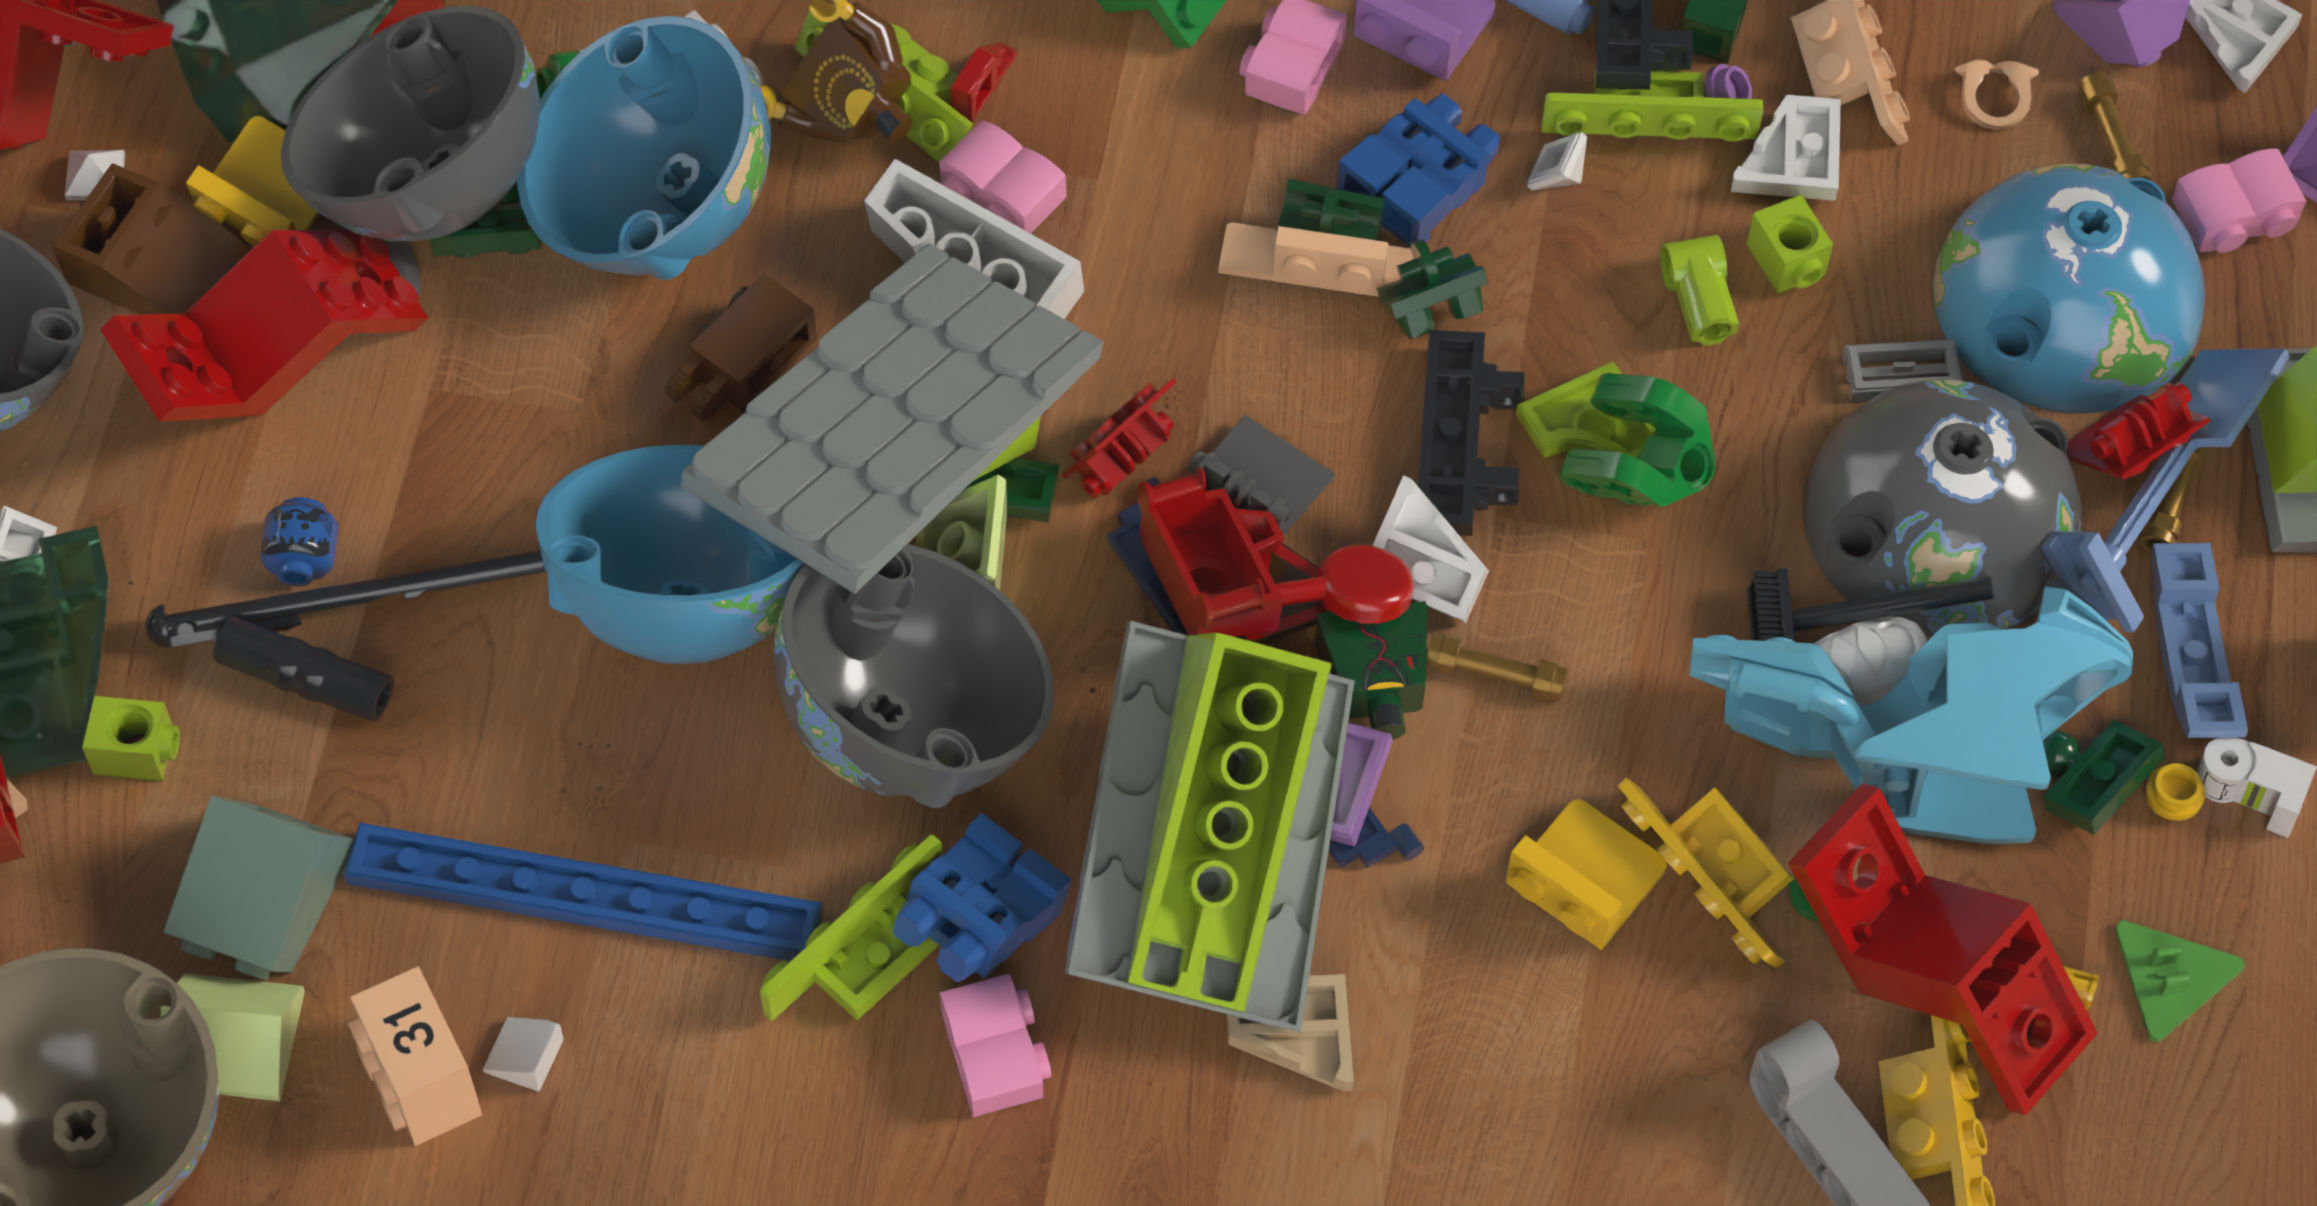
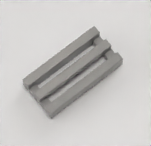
(1871, 381)

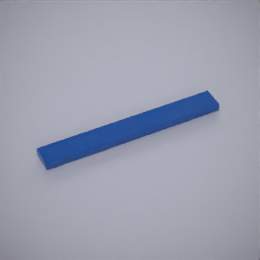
(581, 892)

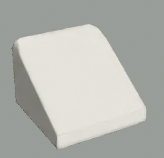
(21, 534)
(525, 1051)

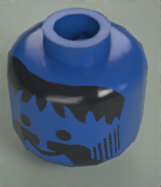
(299, 540)

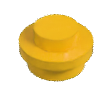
(2175, 792)

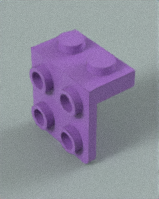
(1423, 32)

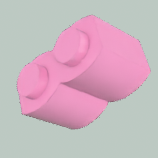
(1293, 54)
(1003, 176)
(2239, 201)
(993, 1044)

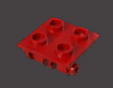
(2137, 432)
(1122, 440)

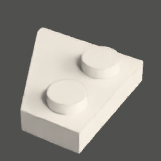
(2243, 33)
(1795, 152)
(1440, 562)

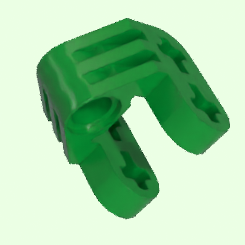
(1673, 459)

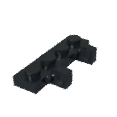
(1633, 48)
(1455, 394)

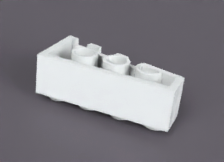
(914, 210)

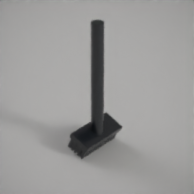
(1772, 613)

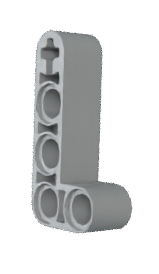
(1823, 1126)

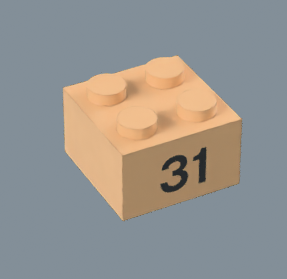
(413, 1057)

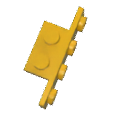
(1724, 858)
(1934, 1116)

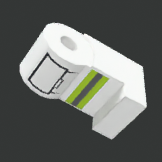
(2256, 779)

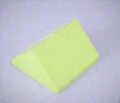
(972, 529)
(250, 1030)

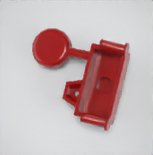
(1216, 573)

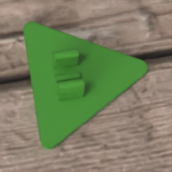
(2171, 975)

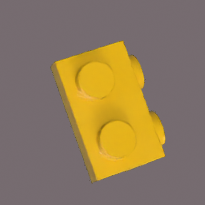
(251, 186)
(1586, 872)

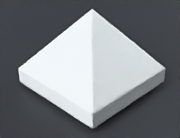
(1559, 163)
(86, 170)

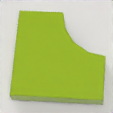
(1568, 420)

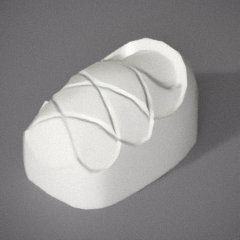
(1873, 655)

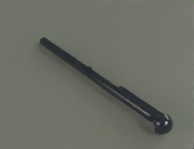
(283, 610)

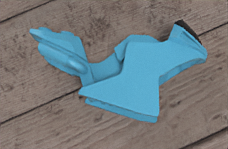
(1954, 734)

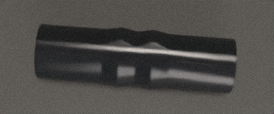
(303, 669)

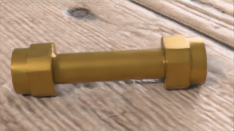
(2100, 98)
(2164, 523)
(1448, 653)

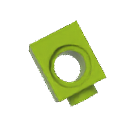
(1784, 226)
(118, 719)

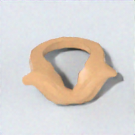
(2018, 74)

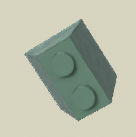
(255, 886)

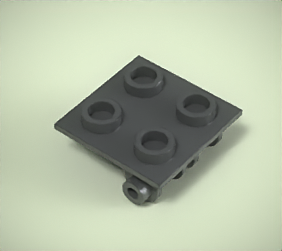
(1263, 473)

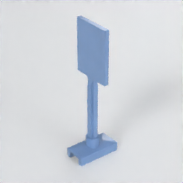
(2224, 388)

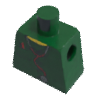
(1383, 661)

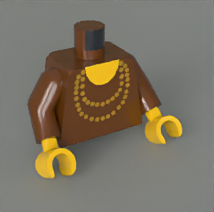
(846, 79)

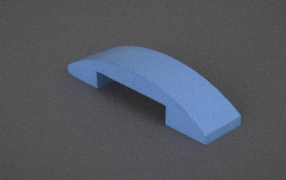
(2193, 643)

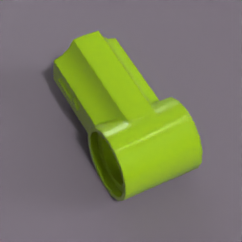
(1699, 277)

